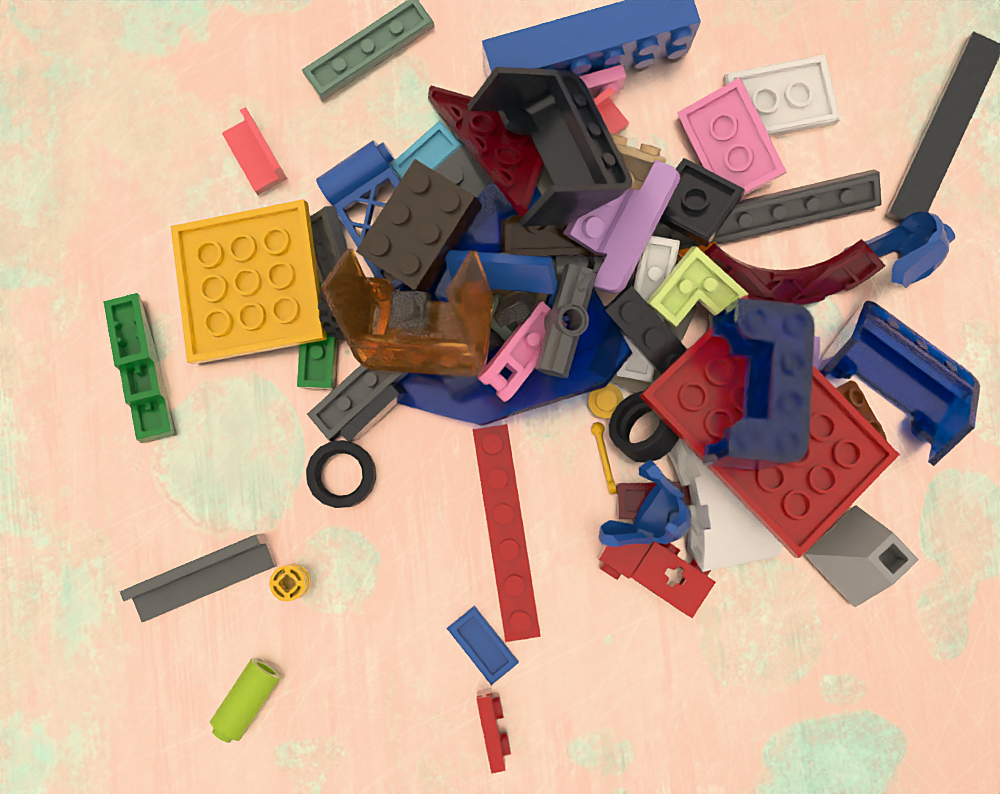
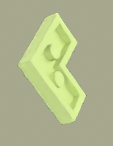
(692, 281)

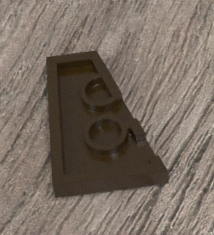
(536, 239)

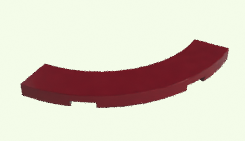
(802, 284)

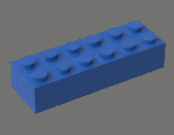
(599, 38)

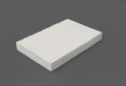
(791, 94)

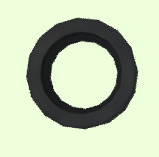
(620, 426)
(315, 464)

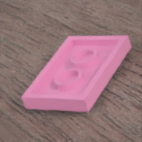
(732, 137)

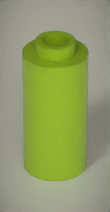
(244, 701)

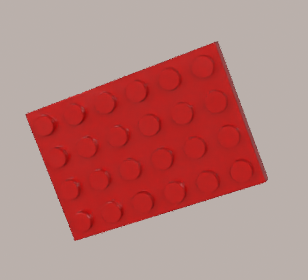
(792, 501)

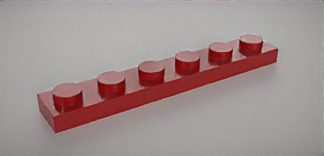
(506, 533)

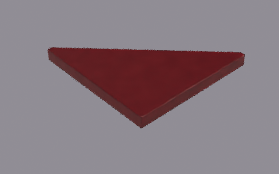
(505, 156)

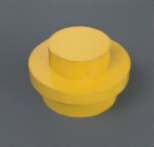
(604, 401)

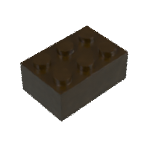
(419, 227)

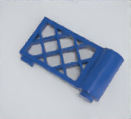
(354, 180)

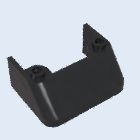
(567, 134)

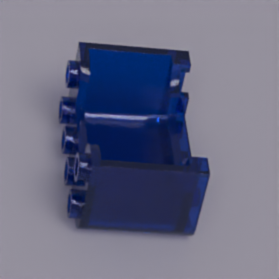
(778, 384)

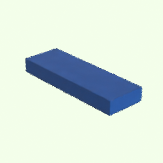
(510, 271)

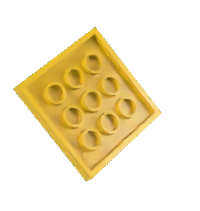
(247, 282)

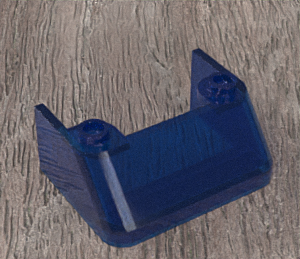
(910, 373)

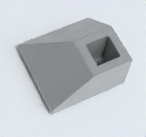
(860, 556)

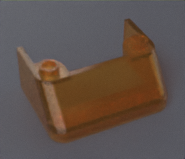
(456, 331)

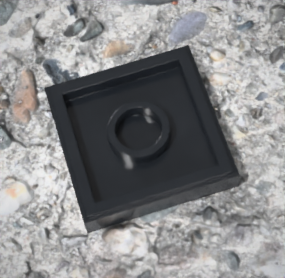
(700, 203)

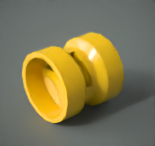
(297, 581)

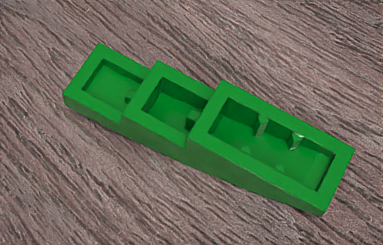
(139, 367)

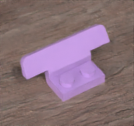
(625, 227)

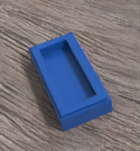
(482, 645)

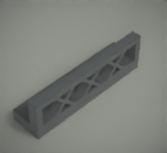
(201, 577)

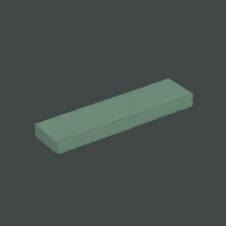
(368, 48)

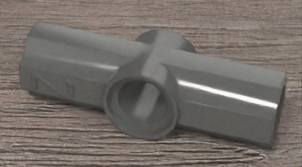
(572, 299)

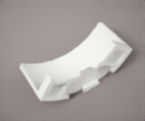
(721, 526)

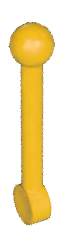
(598, 429)

